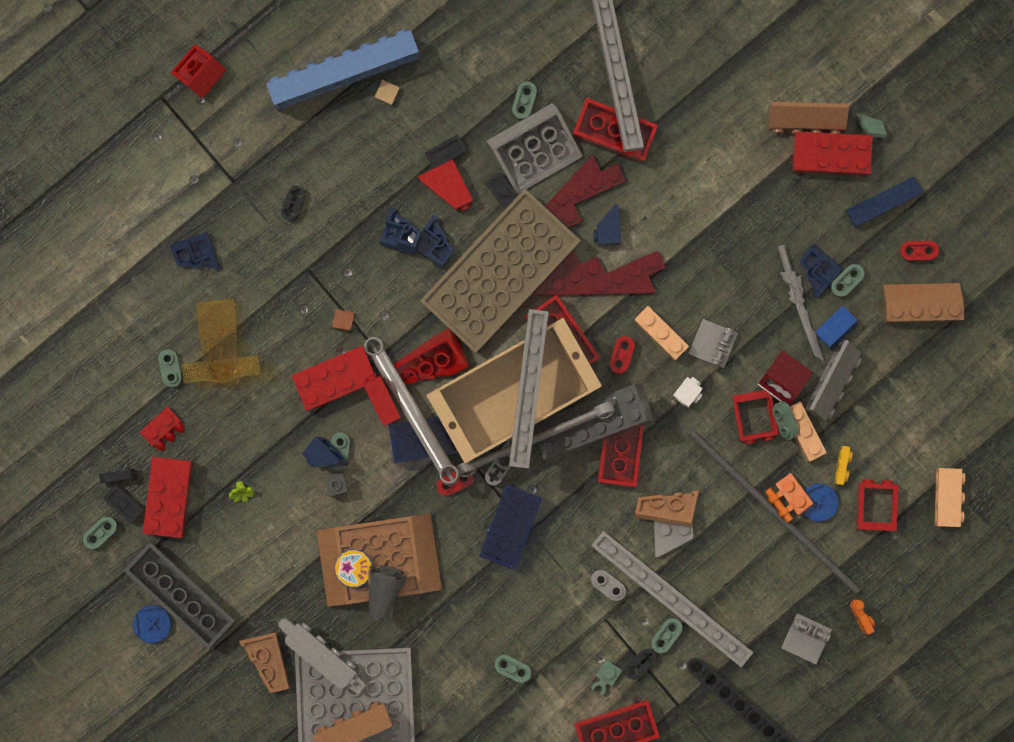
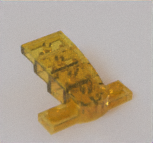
(219, 346)

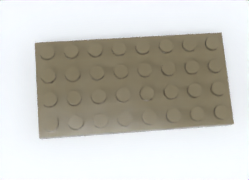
(500, 271)

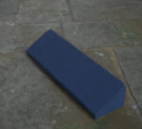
(884, 202)

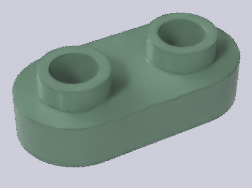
(523, 100)
(847, 281)
(171, 367)
(785, 420)
(344, 449)
(100, 532)
(666, 635)
(512, 669)

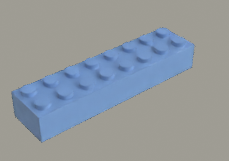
(343, 70)

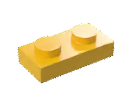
(845, 457)

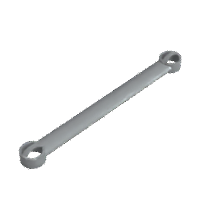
(411, 411)
(599, 412)

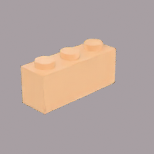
(661, 333)
(807, 436)
(949, 497)

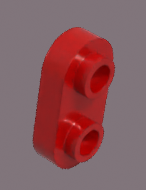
(918, 250)
(622, 355)
(454, 488)

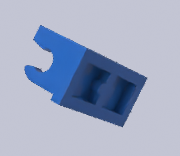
(836, 327)

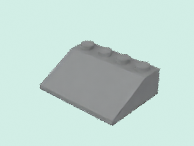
(534, 148)
(833, 380)

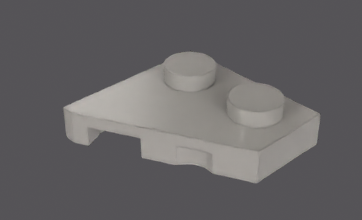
(669, 536)

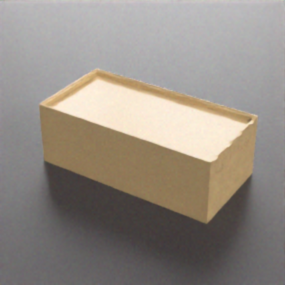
(482, 403)

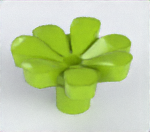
(241, 493)

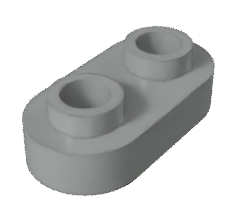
(608, 585)

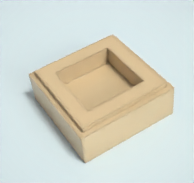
(387, 92)

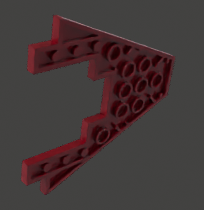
(589, 277)

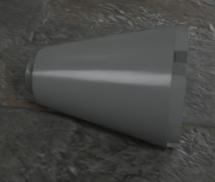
(383, 590)

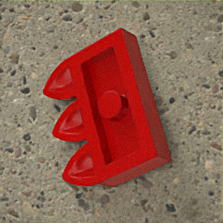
(161, 428)

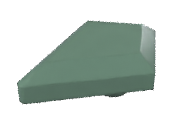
(872, 126)

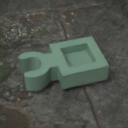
(608, 674)

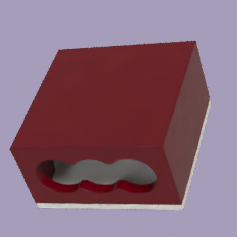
(785, 378)

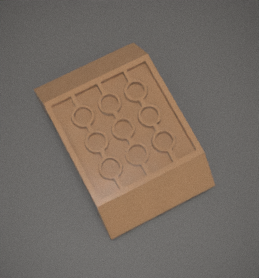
(396, 543)

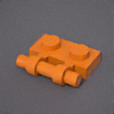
(794, 494)
(864, 621)

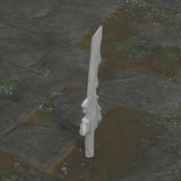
(796, 290)

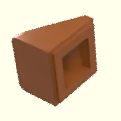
(343, 320)

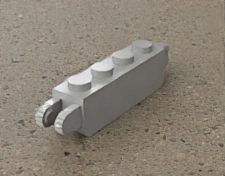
(321, 657)

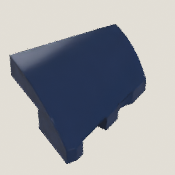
(400, 234)
(434, 244)
(195, 252)
(820, 269)

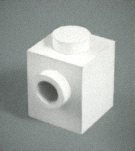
(688, 392)

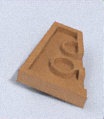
(669, 509)
(269, 660)

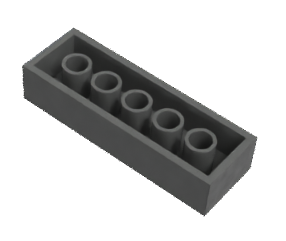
(630, 413)
(180, 595)

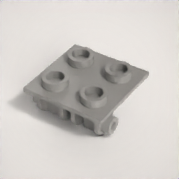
(713, 343)
(806, 638)

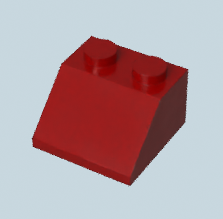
(198, 71)

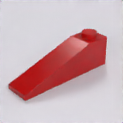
(432, 359)

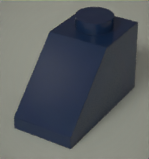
(608, 229)
(323, 454)

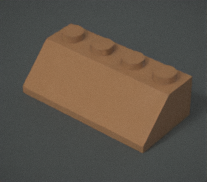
(807, 117)
(923, 303)
(357, 727)

